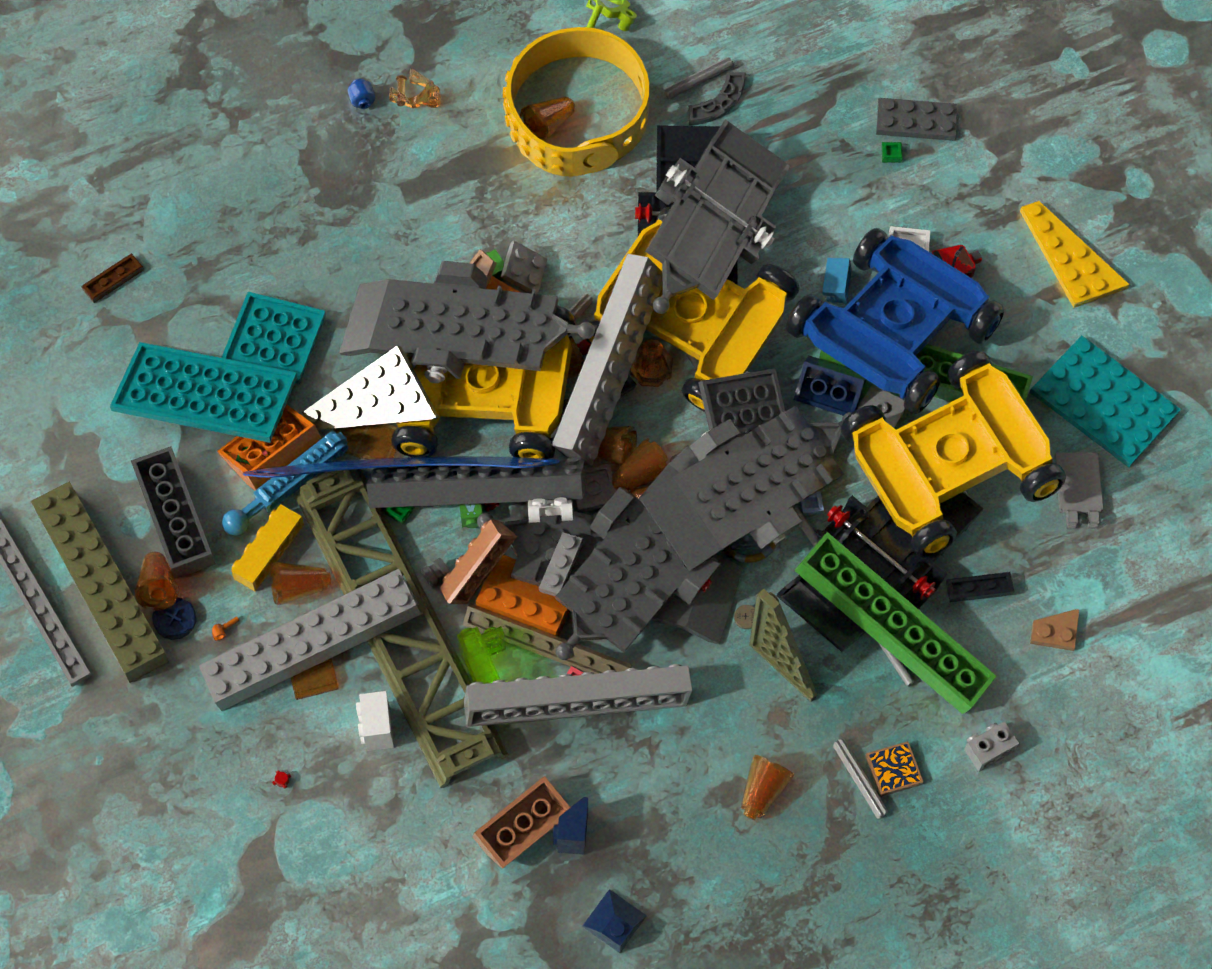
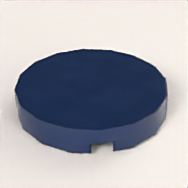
(175, 621)

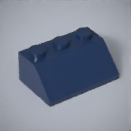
(829, 386)

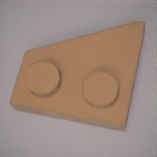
(1056, 630)

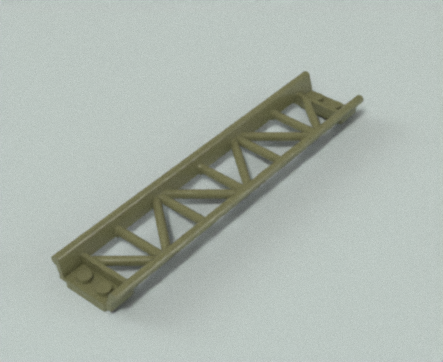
(474, 748)

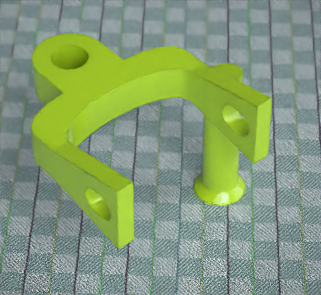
(621, 12)

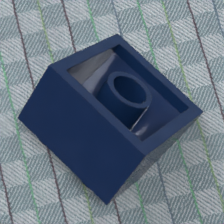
(572, 829)

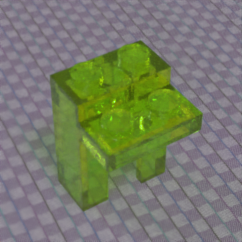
(477, 652)

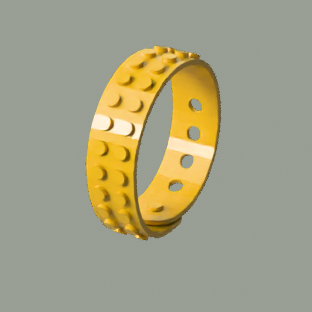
(594, 153)

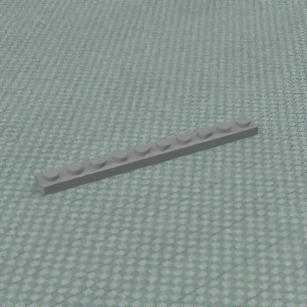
(41, 610)

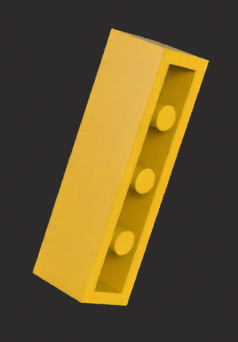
(267, 547)

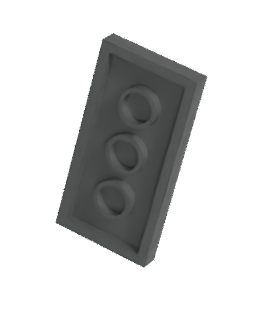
(916, 119)

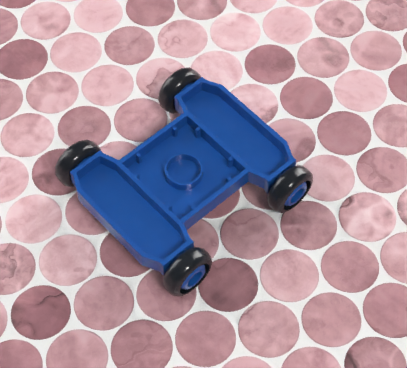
(896, 316)

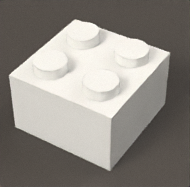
(374, 721)

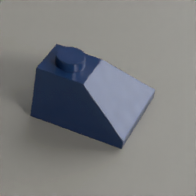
(614, 921)

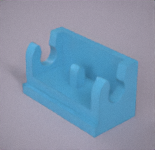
(837, 279)

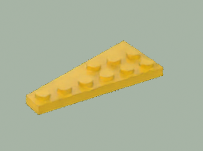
(1074, 263)

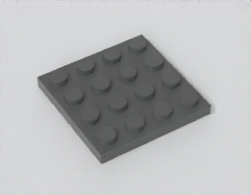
(744, 398)

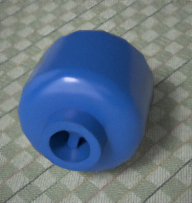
(361, 94)

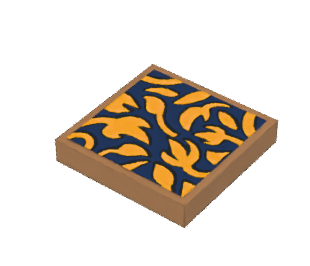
(894, 769)

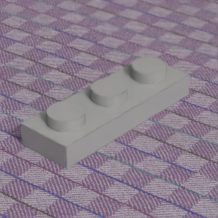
(561, 564)

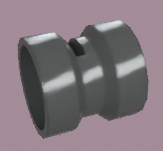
(435, 572)

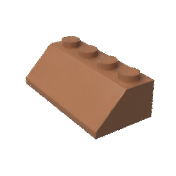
(477, 562)
(521, 823)

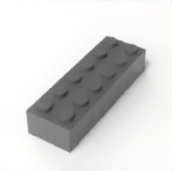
(173, 512)

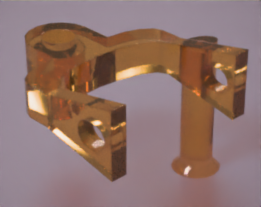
(429, 96)

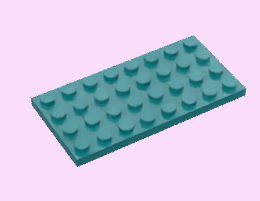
(204, 392)

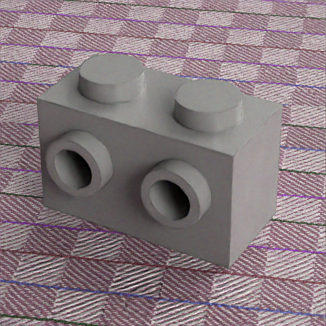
(991, 746)

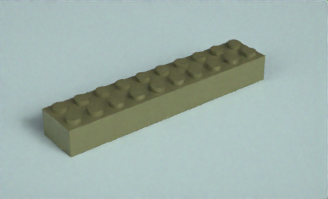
(100, 582)

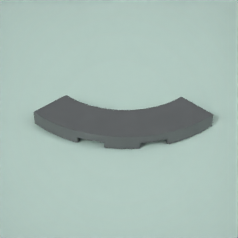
(722, 103)

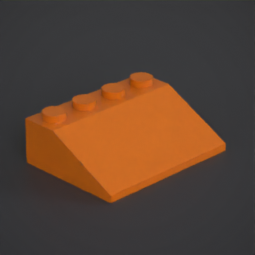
(290, 440)
(521, 600)

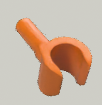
(218, 629)

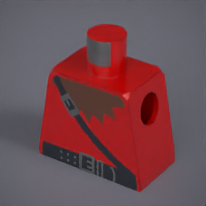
(959, 258)

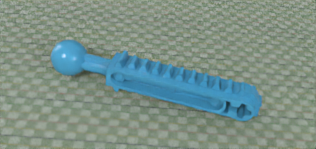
(280, 488)

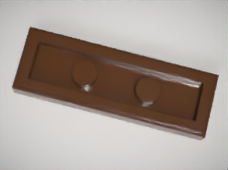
(112, 278)

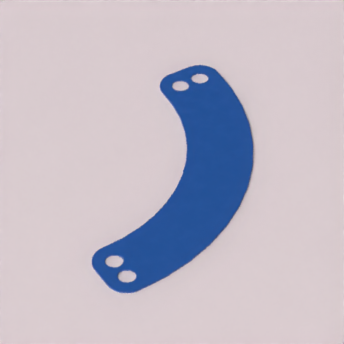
(512, 462)

